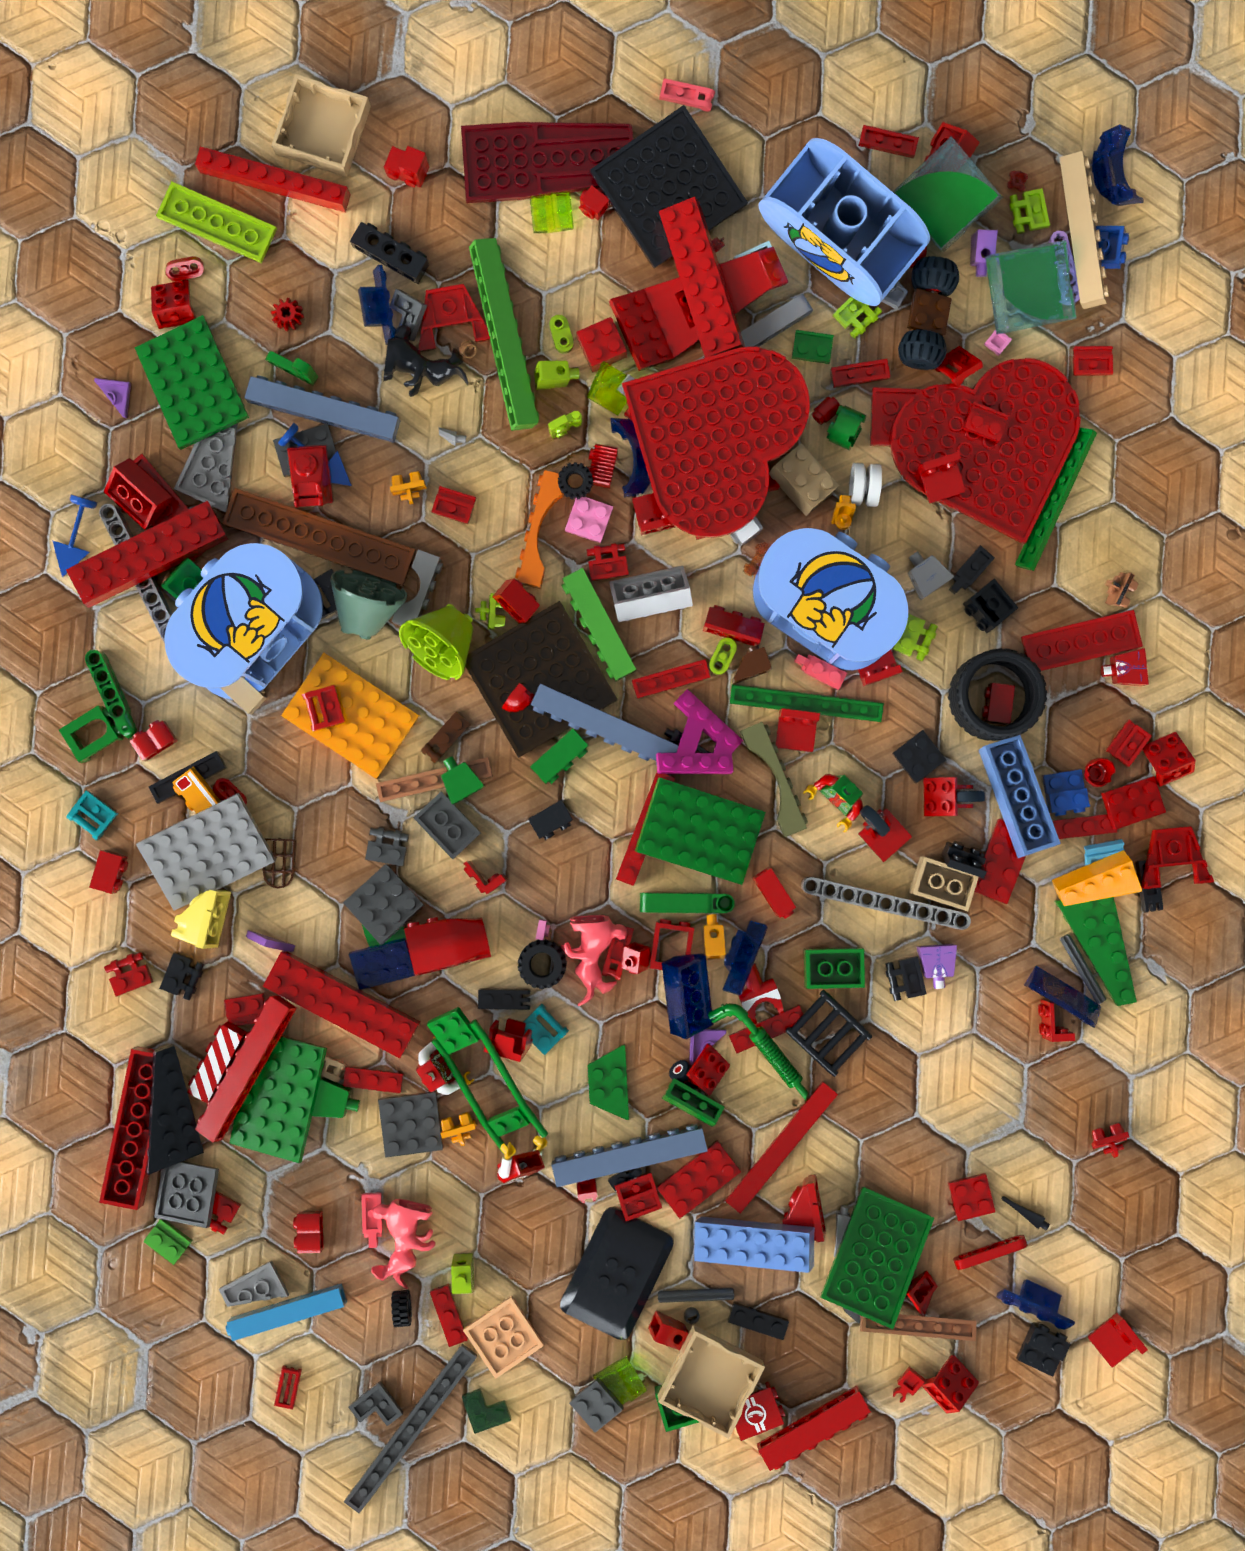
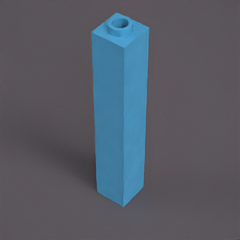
(286, 1312)

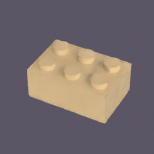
(803, 479)
(943, 884)

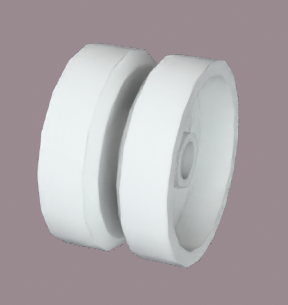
(865, 484)

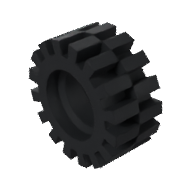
(578, 469)
(401, 1308)

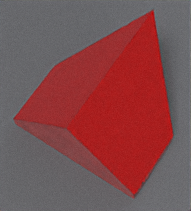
(921, 1291)

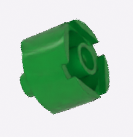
(846, 427)

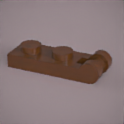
(446, 737)

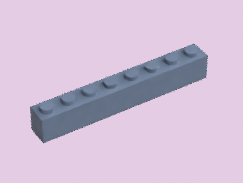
(322, 409)
(600, 723)
(629, 1155)

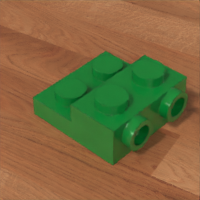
(183, 577)

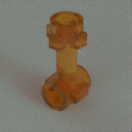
(750, 569)

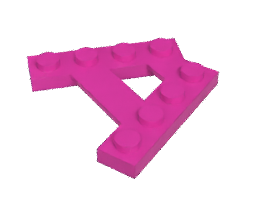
(685, 759)

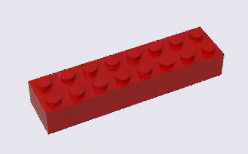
(701, 277)
(147, 554)
(341, 1004)
(125, 1172)

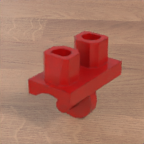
(1101, 1140)

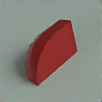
(518, 699)

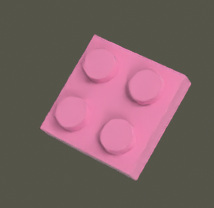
(589, 519)

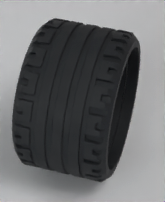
(1032, 683)

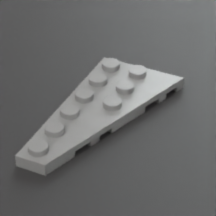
(209, 469)

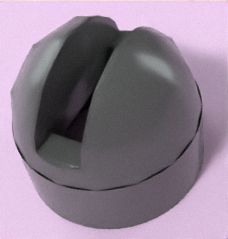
(689, 1312)

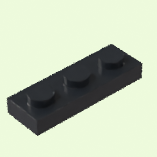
(758, 1321)

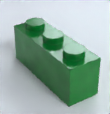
(560, 757)
(693, 1102)

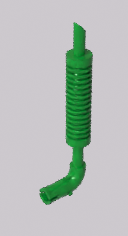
(764, 1044)

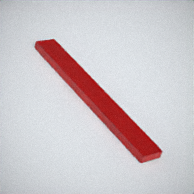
(781, 1147)

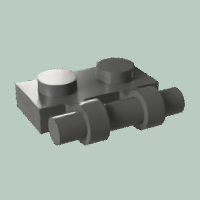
(384, 852)

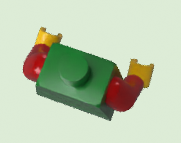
(841, 794)

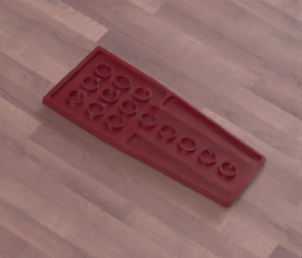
(535, 157)

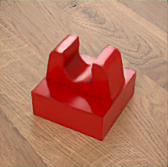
(587, 1190)

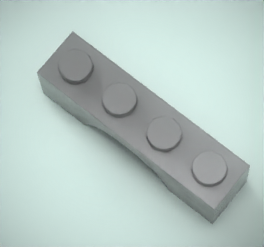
(426, 567)

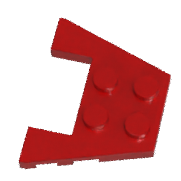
(447, 308)
(1174, 848)

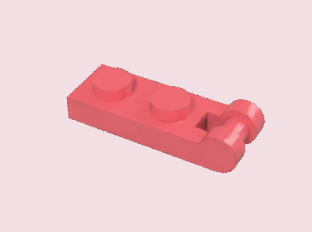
(686, 94)

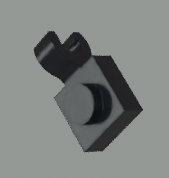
(624, 1176)

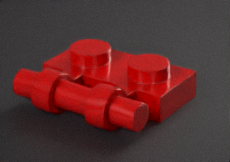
(609, 567)
(130, 980)
(225, 1209)

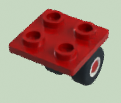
(704, 1073)

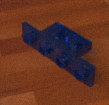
(375, 304)
(742, 956)
(1037, 1301)

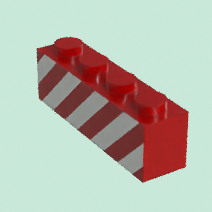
(218, 1058)

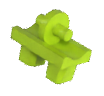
(493, 620)

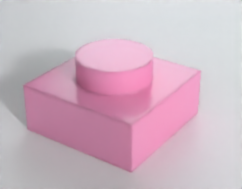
(997, 342)
(542, 930)

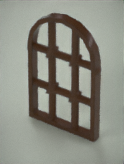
(283, 870)

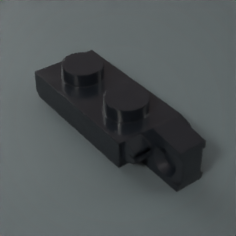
(971, 569)

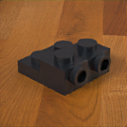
(990, 606)
(964, 859)
(1043, 1349)

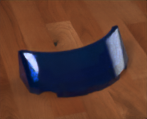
(1108, 167)
(639, 479)
(1064, 996)

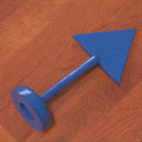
(337, 470)
(67, 554)

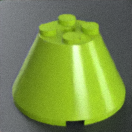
(439, 641)

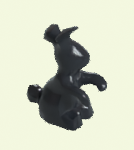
(406, 358)

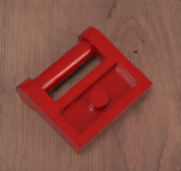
(962, 361)
(329, 706)

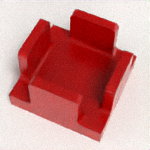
(512, 1042)

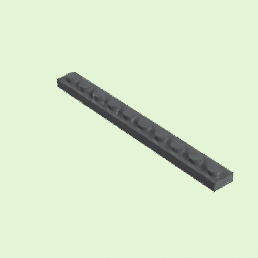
(410, 1428)

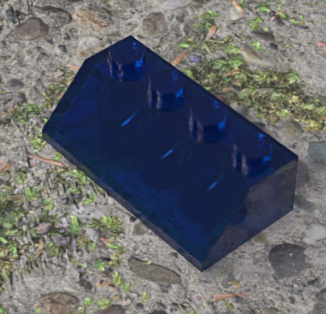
(687, 994)

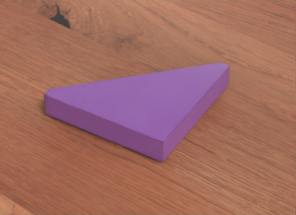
(117, 392)
(270, 942)
(700, 1040)

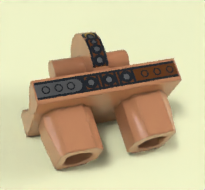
(1119, 588)

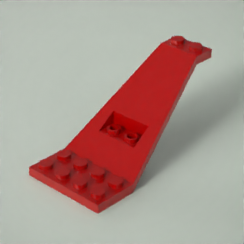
(659, 321)

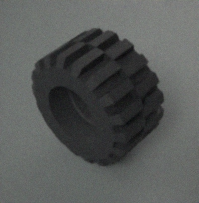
(530, 976)

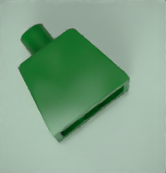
(460, 780)
(333, 1100)

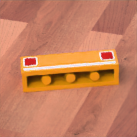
(195, 791)

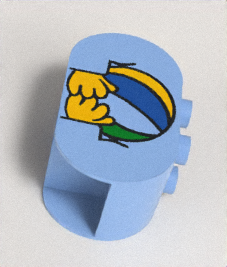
(844, 221)
(831, 597)
(242, 619)

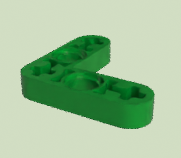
(297, 368)

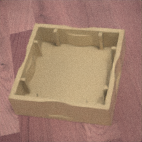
(321, 125)
(710, 1381)

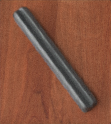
(1083, 968)
(696, 1295)

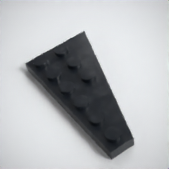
(171, 1115)

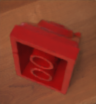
(310, 475)
(807, 1208)

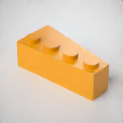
(1098, 880)

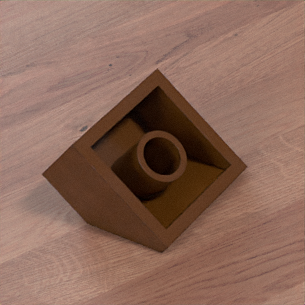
(753, 664)

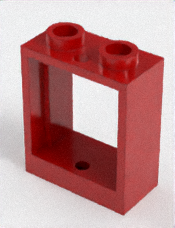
(774, 893)
(665, 923)

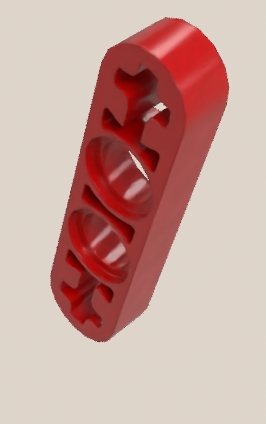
(990, 1252)

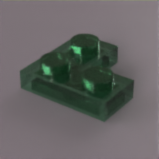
(483, 1416)

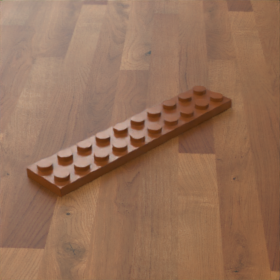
(319, 536)

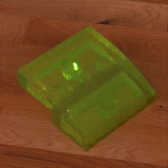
(551, 212)
(604, 388)
(622, 1380)

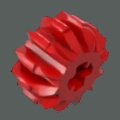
(286, 307)

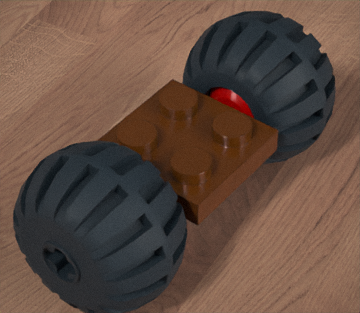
(929, 313)

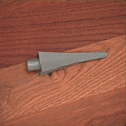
(842, 1221)

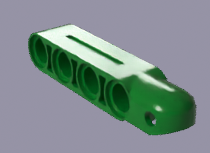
(125, 720)
(686, 903)

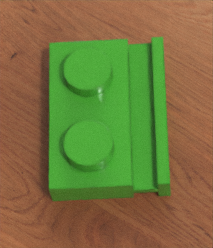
(167, 1241)

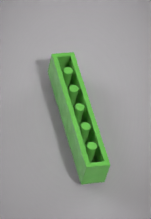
(599, 625)

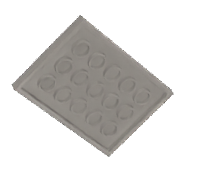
(206, 851)

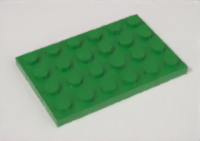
(191, 382)
(700, 831)
(281, 1101)
(877, 1257)

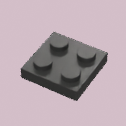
(596, 1405)

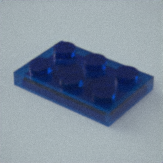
(381, 964)

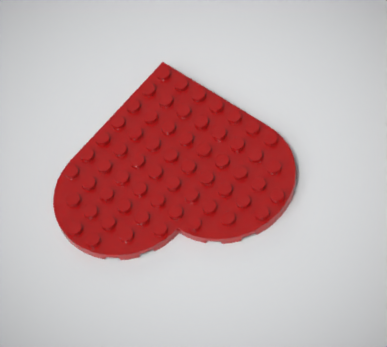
(713, 431)
(1003, 479)

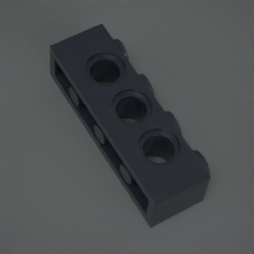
(367, 232)

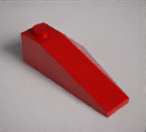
(963, 137)

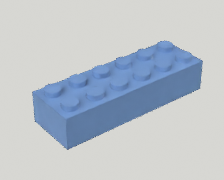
(1019, 796)
(754, 1244)

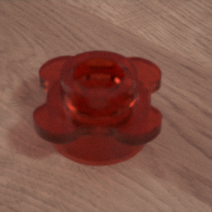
(1017, 175)
(718, 243)

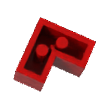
(407, 166)

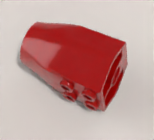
(446, 943)

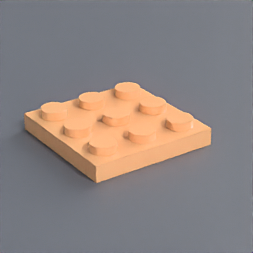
(503, 1337)

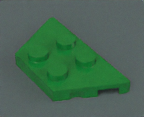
(609, 1083)

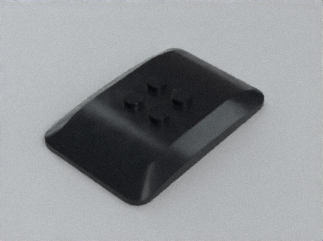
(616, 1273)

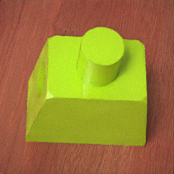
(547, 374)
(462, 1274)

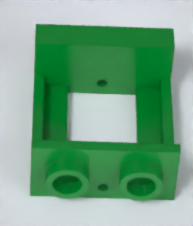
(83, 754)

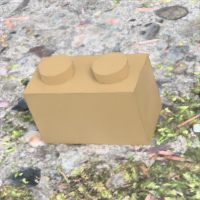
(245, 695)

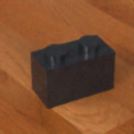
(550, 820)

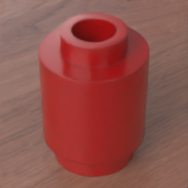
(825, 410)

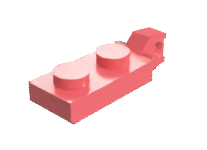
(821, 671)
(370, 1226)

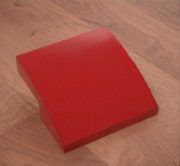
(638, 1196)

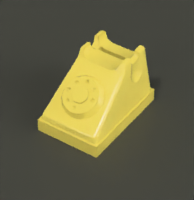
(203, 919)

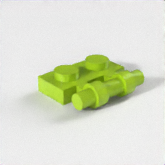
(1035, 209)
(851, 310)
(560, 426)
(909, 638)

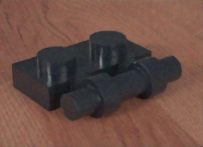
(176, 975)
(911, 978)

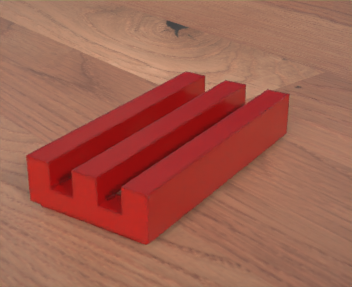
(291, 1371)

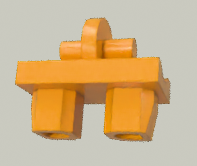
(416, 484)
(843, 512)
(449, 1129)

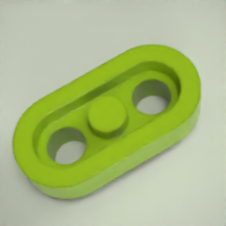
(561, 333)
(722, 656)

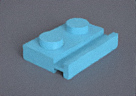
(1099, 851)

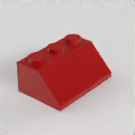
(137, 493)
(734, 626)

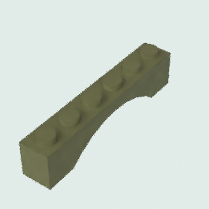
(789, 816)

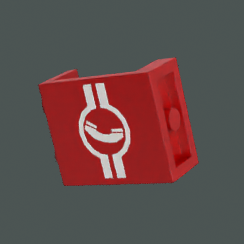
(760, 1413)

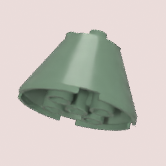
(364, 602)

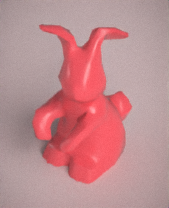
(596, 936)
(402, 1223)

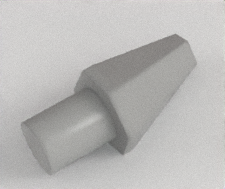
(451, 436)

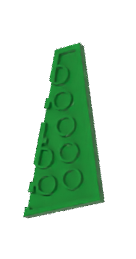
(1101, 938)

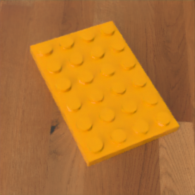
(373, 719)

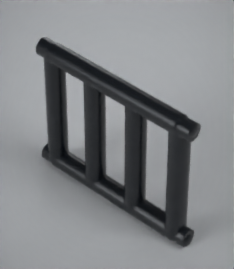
(806, 1044)

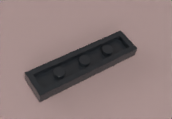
(206, 767)

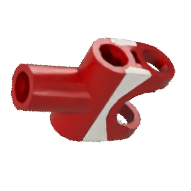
(759, 992)

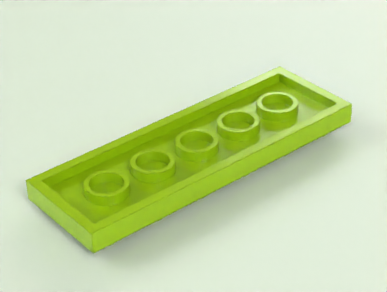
(216, 222)

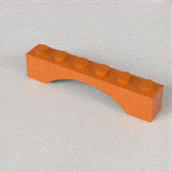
(532, 569)

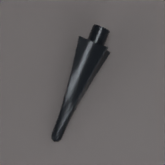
(675, 736)
(1034, 1218)

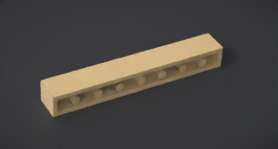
(1083, 230)

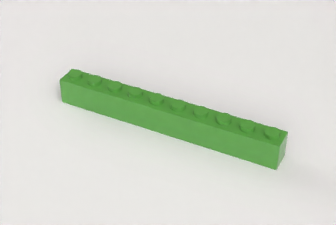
(504, 334)

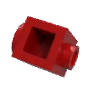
(593, 203)
(636, 958)

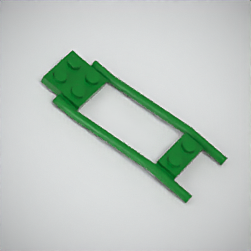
(456, 1032)

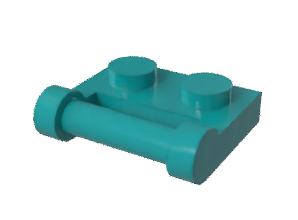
(96, 810)
(541, 1036)

